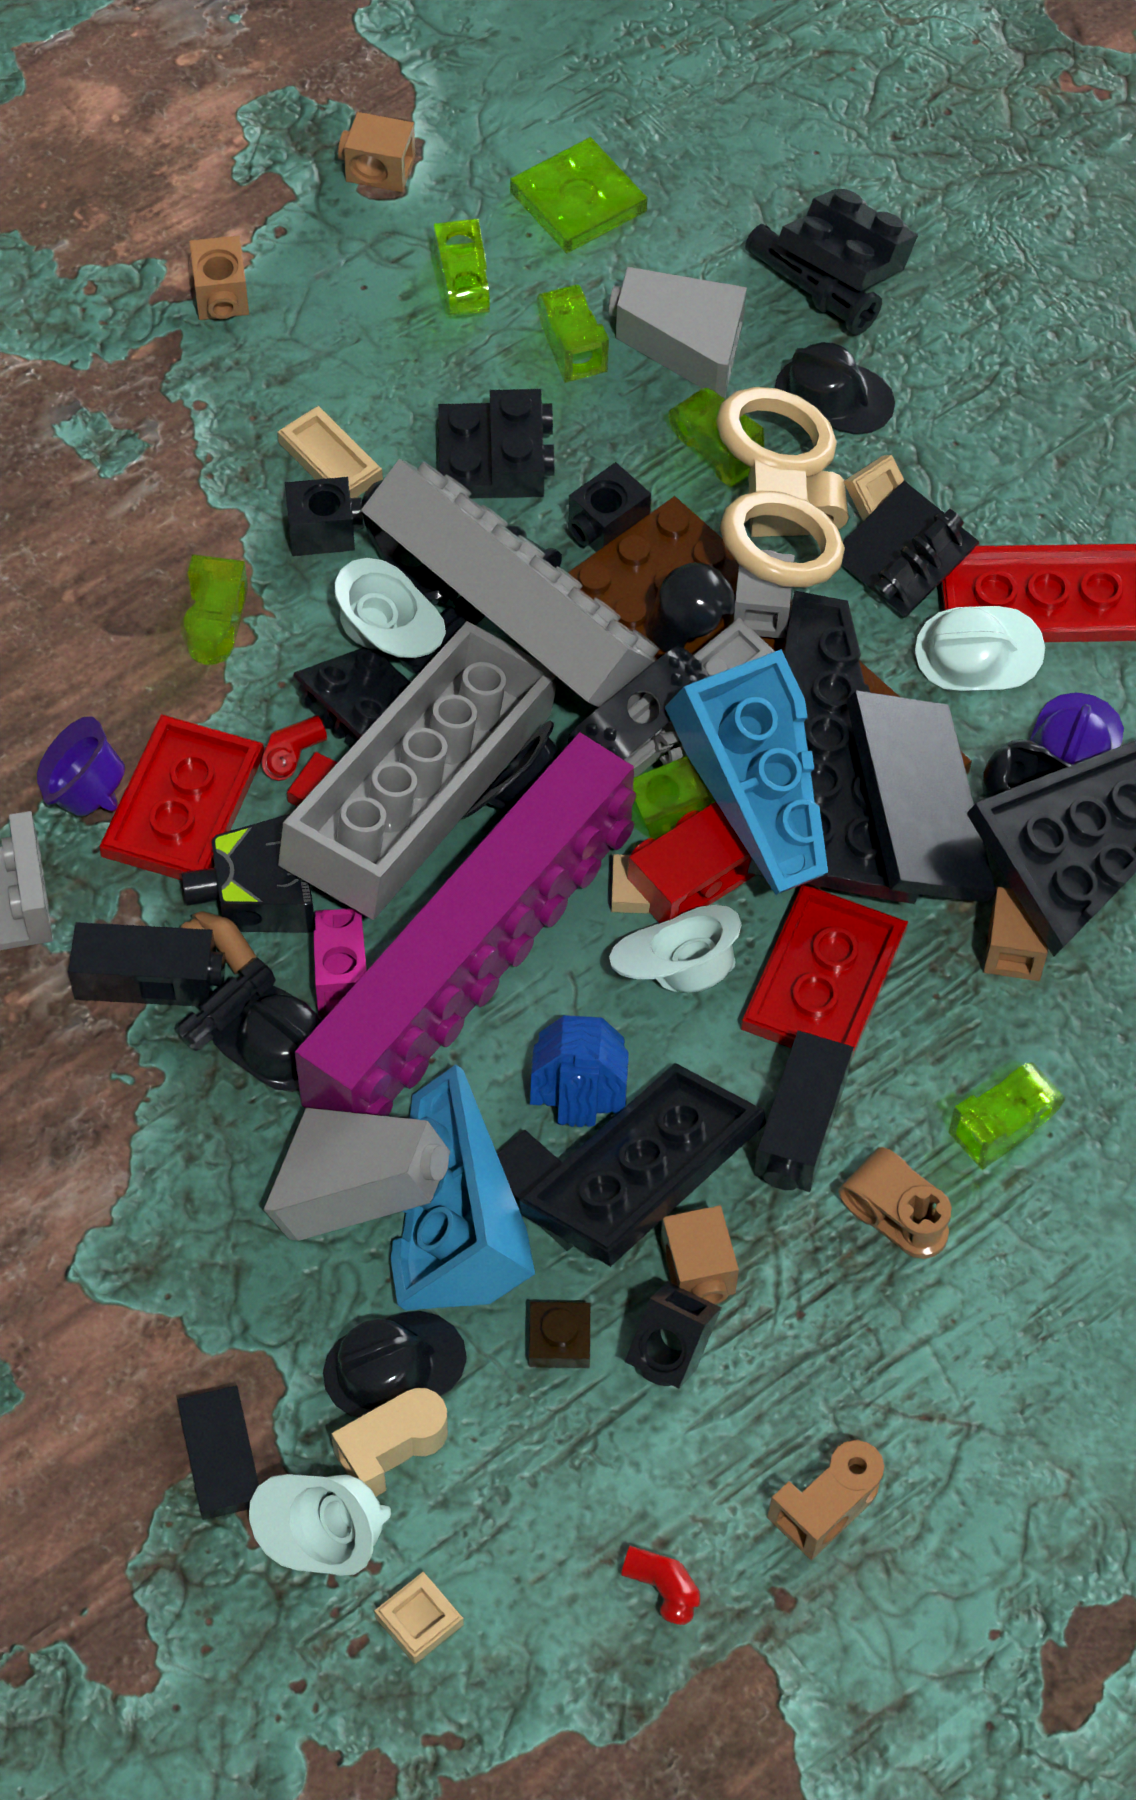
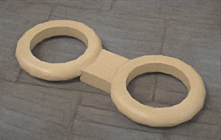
(779, 487)

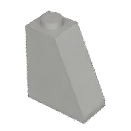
(681, 323)
(354, 1171)

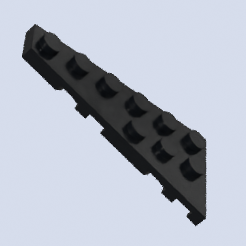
(826, 665)
(1065, 840)

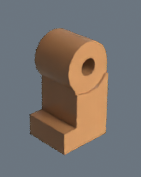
(831, 1500)

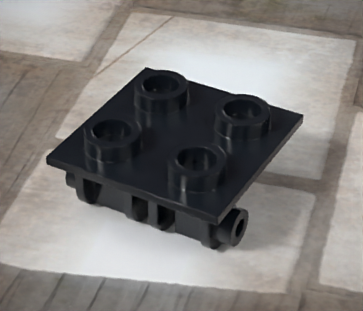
(906, 548)
(350, 691)

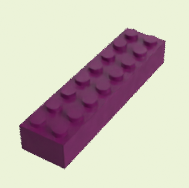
(469, 934)

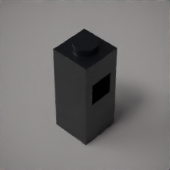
(144, 964)
(803, 1112)

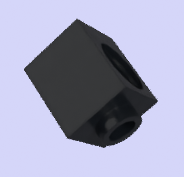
(607, 507)
(322, 516)
(689, 1319)

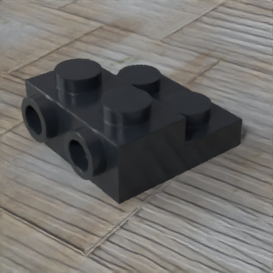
(849, 239)
(498, 444)

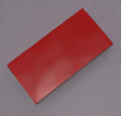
(1064, 589)

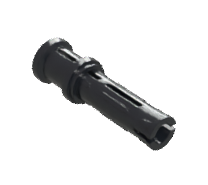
(827, 291)

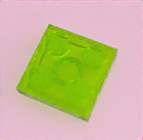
(578, 195)

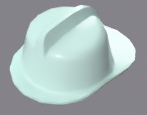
(386, 610)
(980, 648)
(682, 952)
(317, 1522)

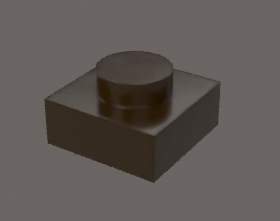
(559, 1335)

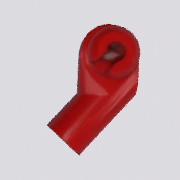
(286, 746)
(670, 1579)

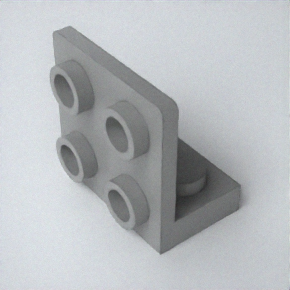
(23, 887)

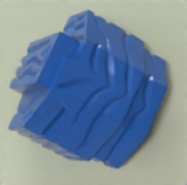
(580, 1069)

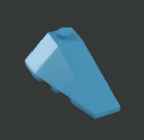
(753, 756)
(471, 1236)

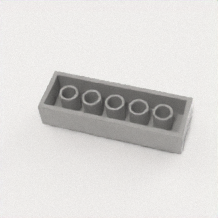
(510, 582)
(417, 770)

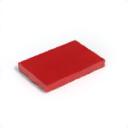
(181, 798)
(824, 970)

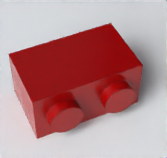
(689, 864)

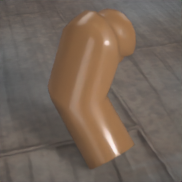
(226, 938)

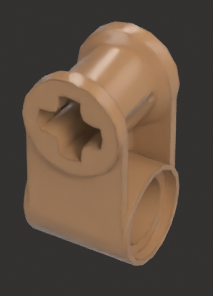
(892, 1197)

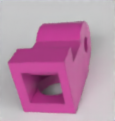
(338, 955)

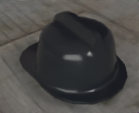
(841, 390)
(521, 773)
(267, 1036)
(393, 1357)

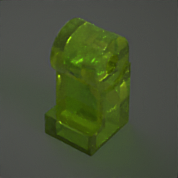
(462, 268)
(571, 331)
(696, 427)
(215, 618)
(669, 794)
(1005, 1114)

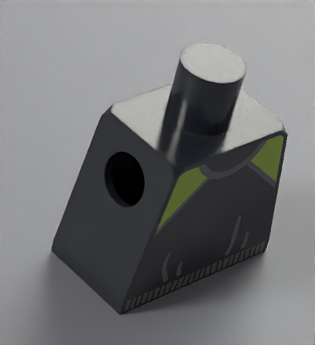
(251, 884)

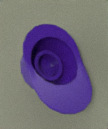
(1078, 727)
(81, 769)

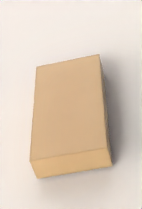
(328, 451)

